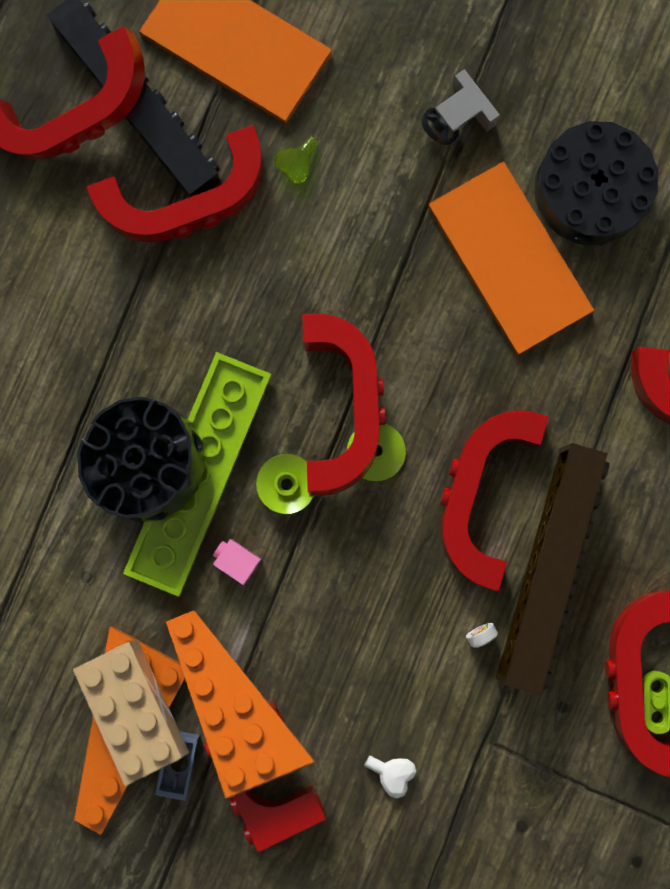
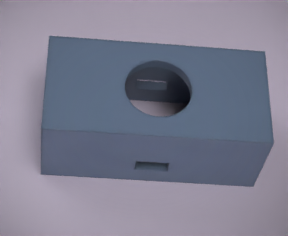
(175, 783)

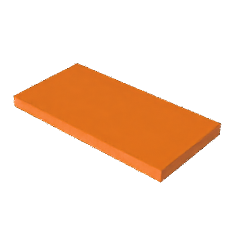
(240, 50)
(510, 258)

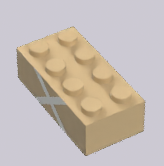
(131, 711)

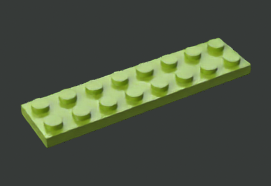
(222, 419)

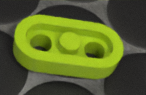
(657, 701)

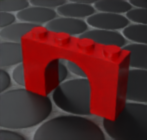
(276, 820)

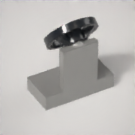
(459, 109)

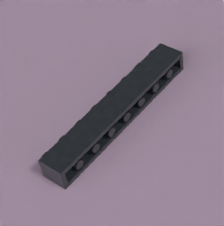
(149, 116)

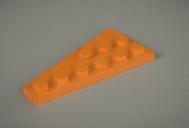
(239, 724)
(101, 782)

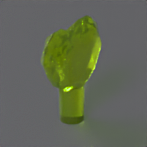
(296, 160)

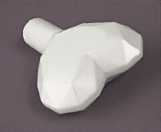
(393, 774)

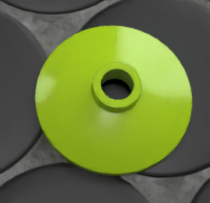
(392, 454)
(270, 479)

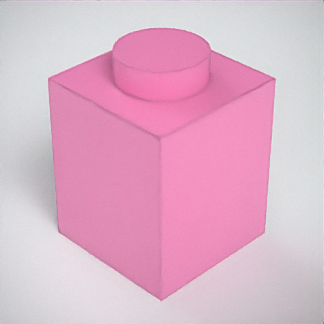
(236, 561)

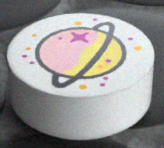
(482, 635)

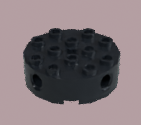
(602, 155)
(141, 460)

